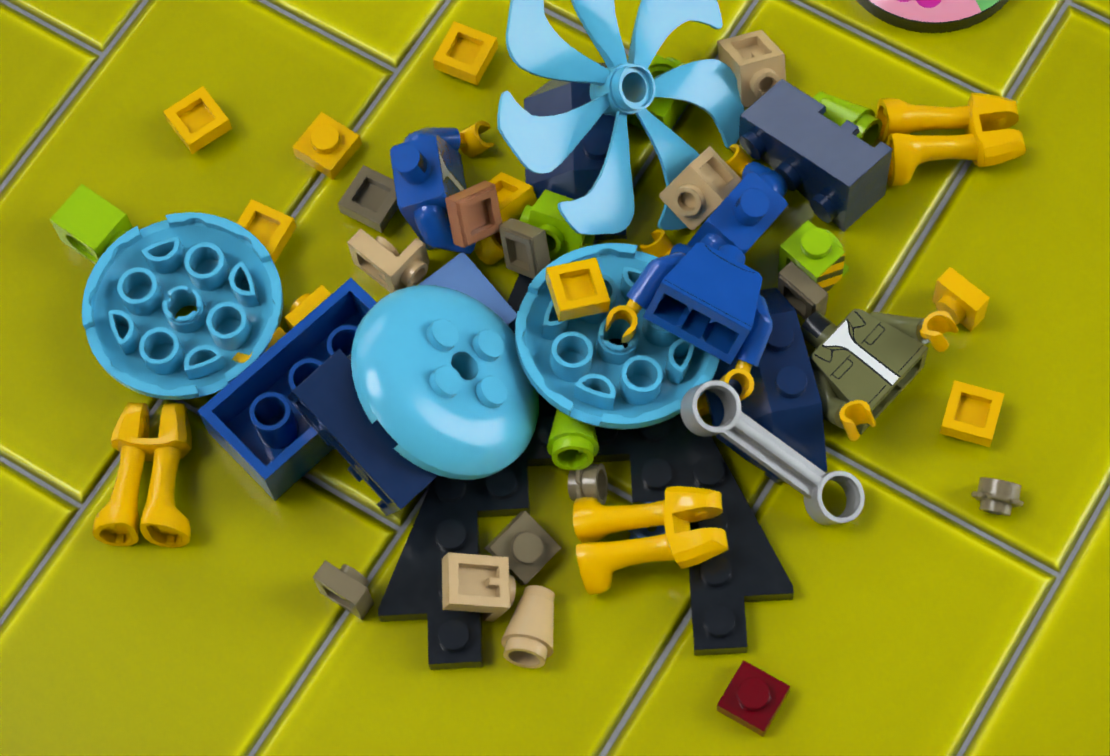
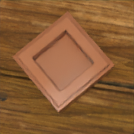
(474, 213)

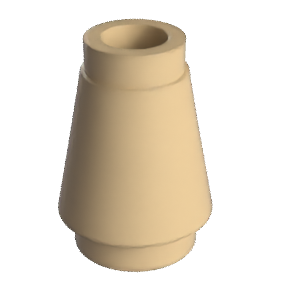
(530, 630)

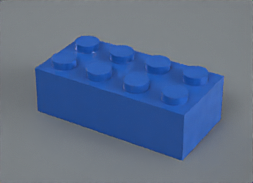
(253, 412)

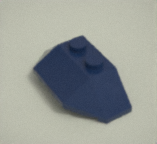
(583, 165)
(784, 389)

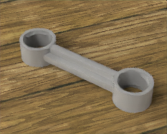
(772, 453)

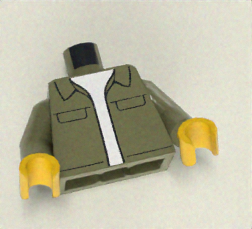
(869, 361)

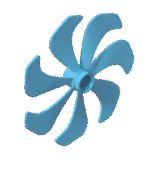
(546, 141)

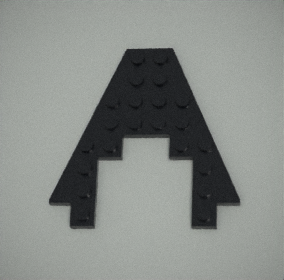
(658, 459)

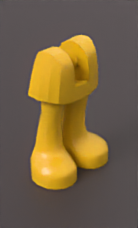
(984, 141)
(161, 520)
(679, 543)

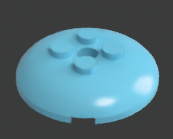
(174, 265)
(596, 379)
(444, 381)

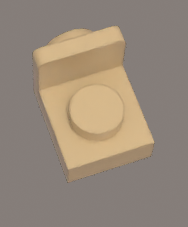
(755, 63)
(700, 188)
(385, 265)
(477, 584)

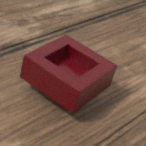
(753, 698)

